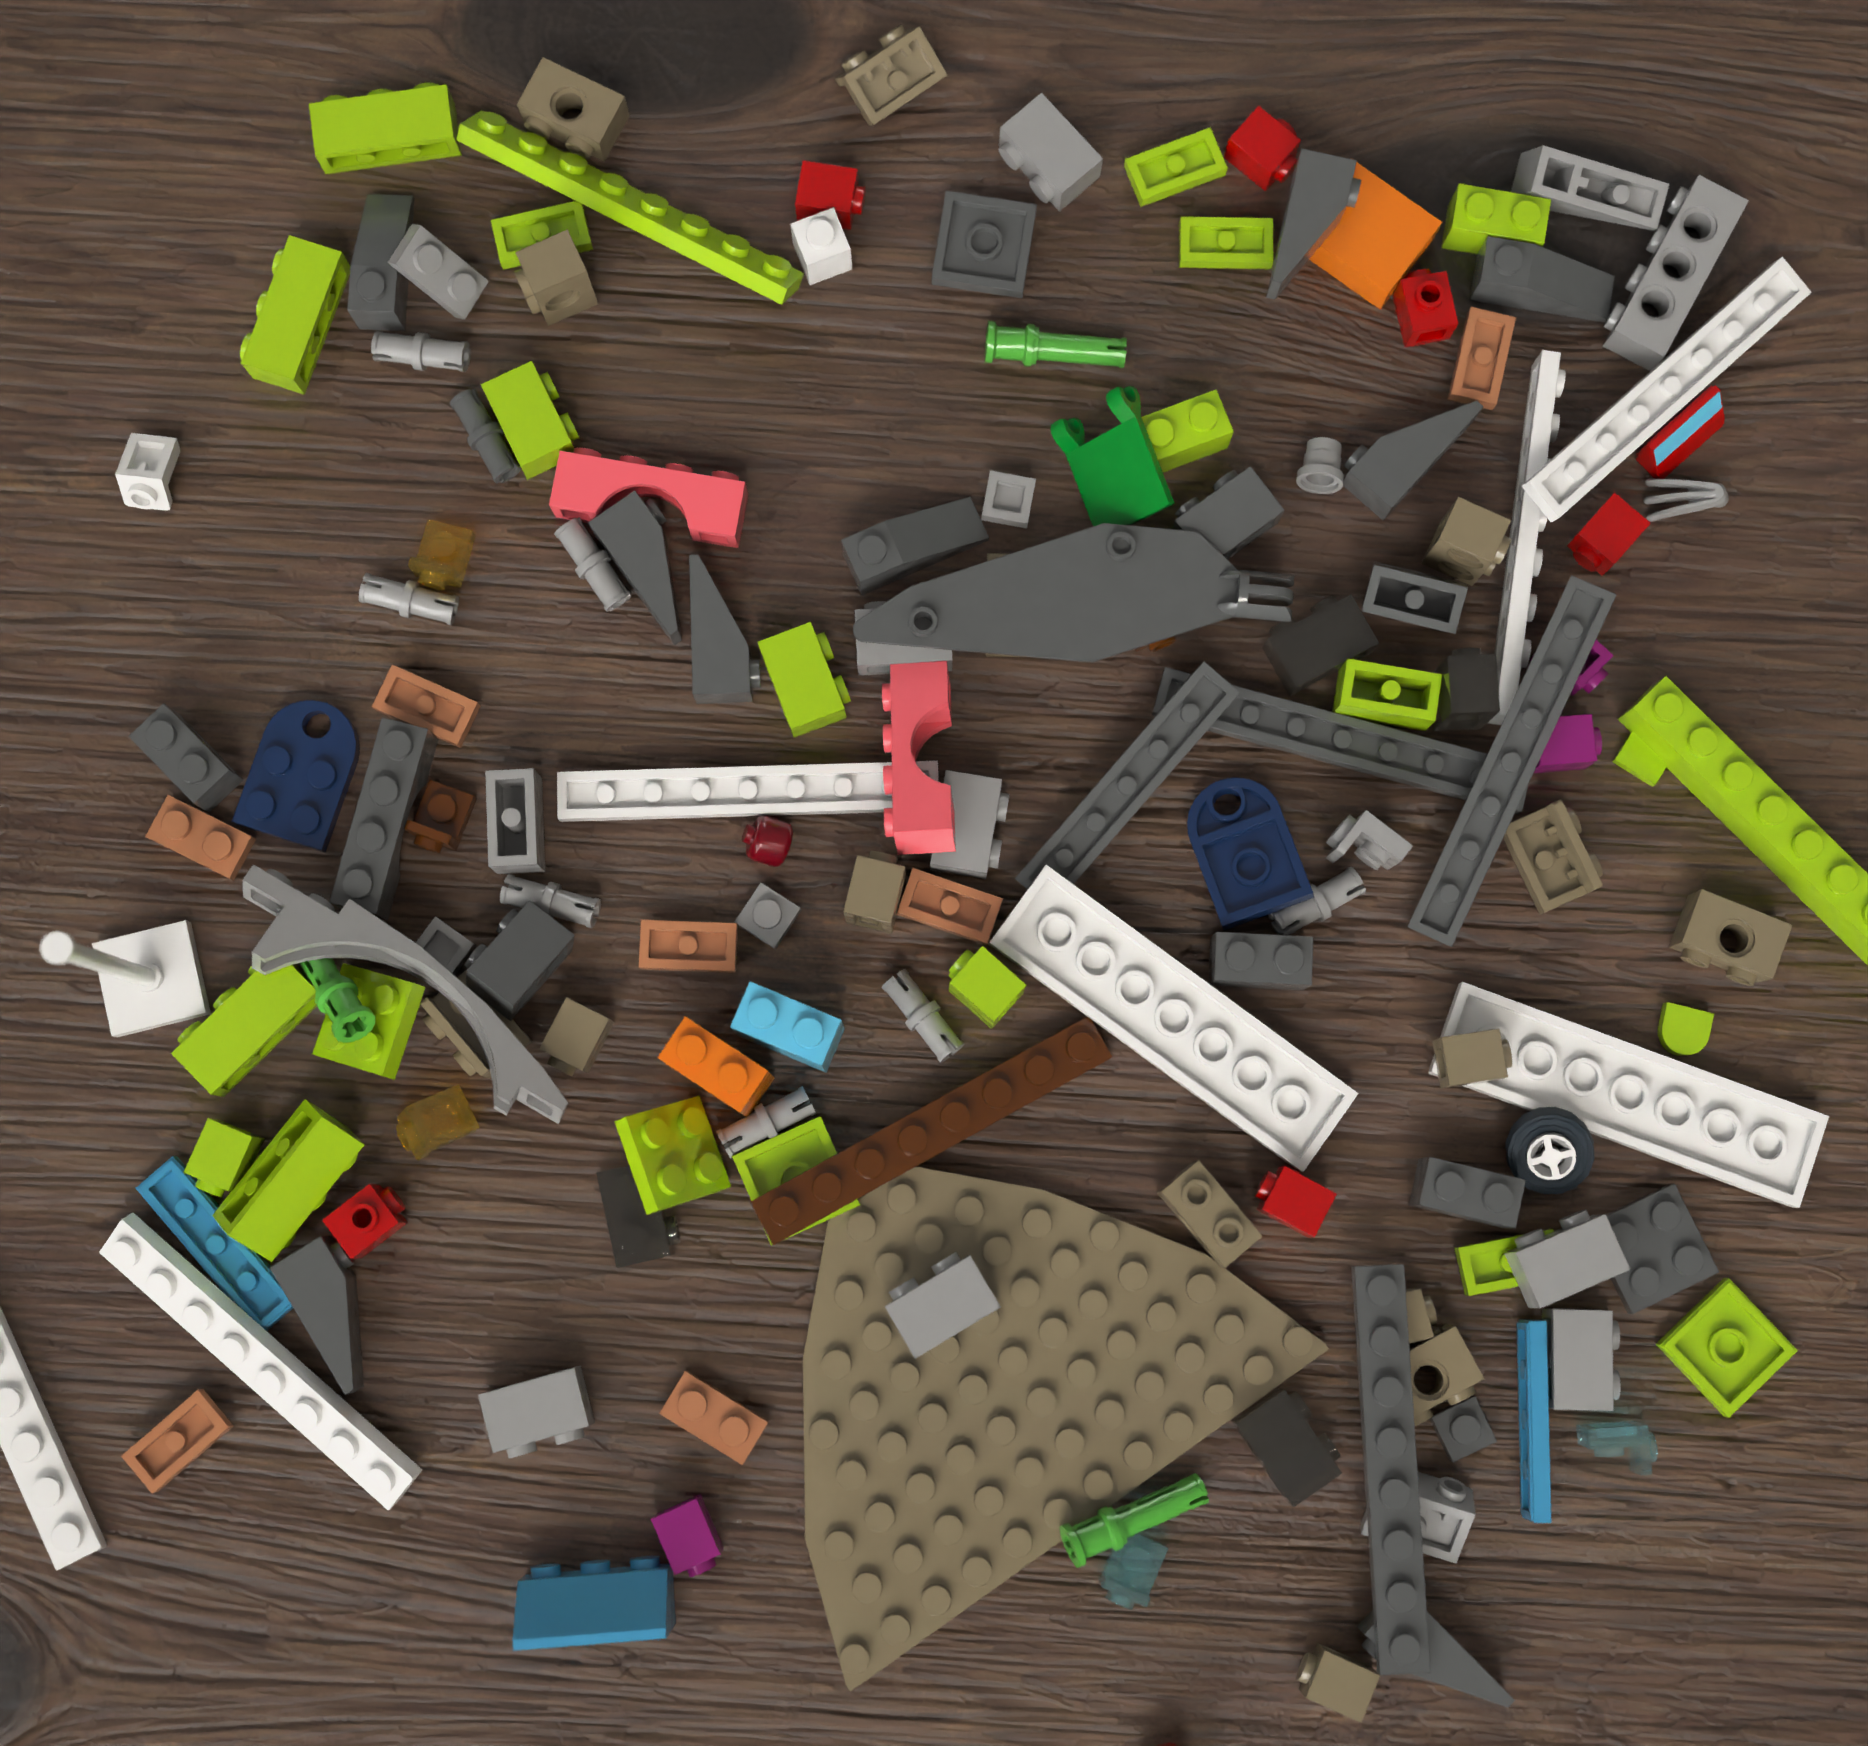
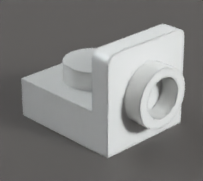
(147, 470)

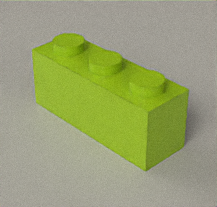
(384, 128)
(295, 314)
(245, 1027)
(288, 1181)

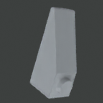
(1590, 188)

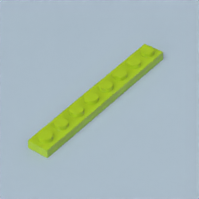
(638, 210)

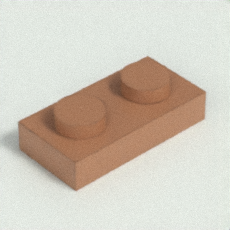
(1481, 358)
(426, 705)
(200, 837)
(949, 906)
(688, 946)
(714, 1417)
(177, 1441)

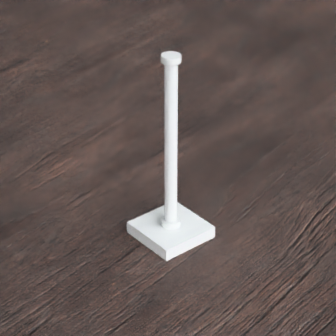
(143, 975)

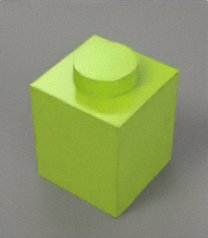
(222, 1156)

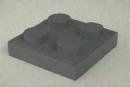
(984, 244)
(1659, 1248)

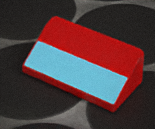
(1683, 434)

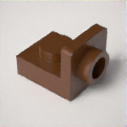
(441, 817)

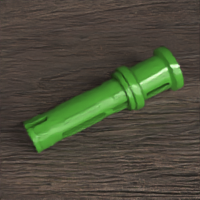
(1031, 345)
(338, 998)
(1113, 1526)

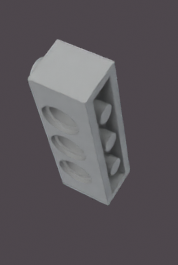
(1713, 214)

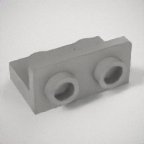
(1375, 842)
(1445, 1515)

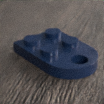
(298, 779)
(1246, 855)

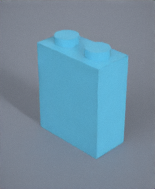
(788, 1027)

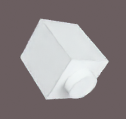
(821, 246)

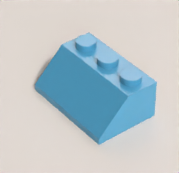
(594, 1604)

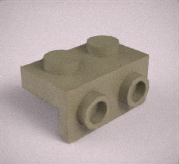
(1553, 856)

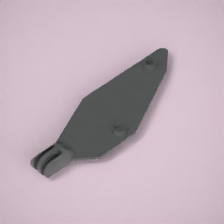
(1081, 597)

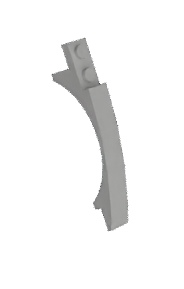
(311, 930)

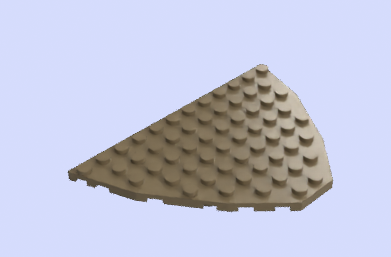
(1063, 1400)

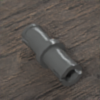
(485, 436)

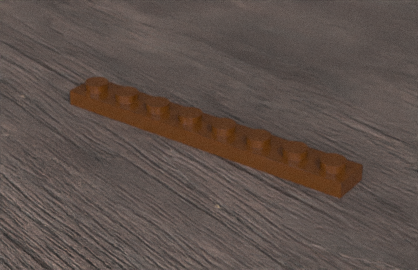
(930, 1130)

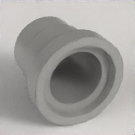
(1321, 467)

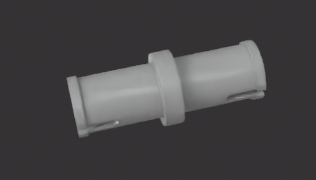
(420, 351)
(592, 564)
(408, 599)
(1326, 899)
(551, 900)
(922, 1015)
(766, 1122)

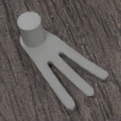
(1700, 497)

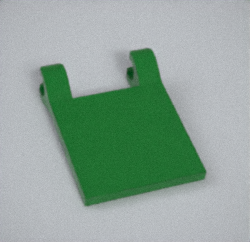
(1117, 469)

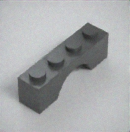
(373, 846)

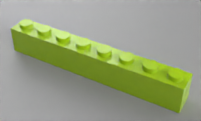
(1755, 810)

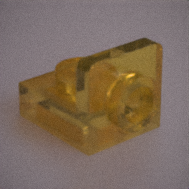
(442, 555)
(435, 1122)

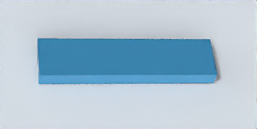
(232, 1266)
(1533, 1420)

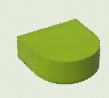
(1683, 1029)

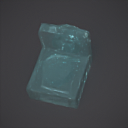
(1611, 1437)
(1133, 1571)

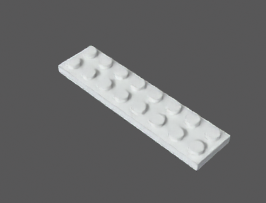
(1173, 1018)
(1645, 1098)

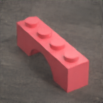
(591, 484)
(922, 807)

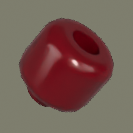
(768, 840)

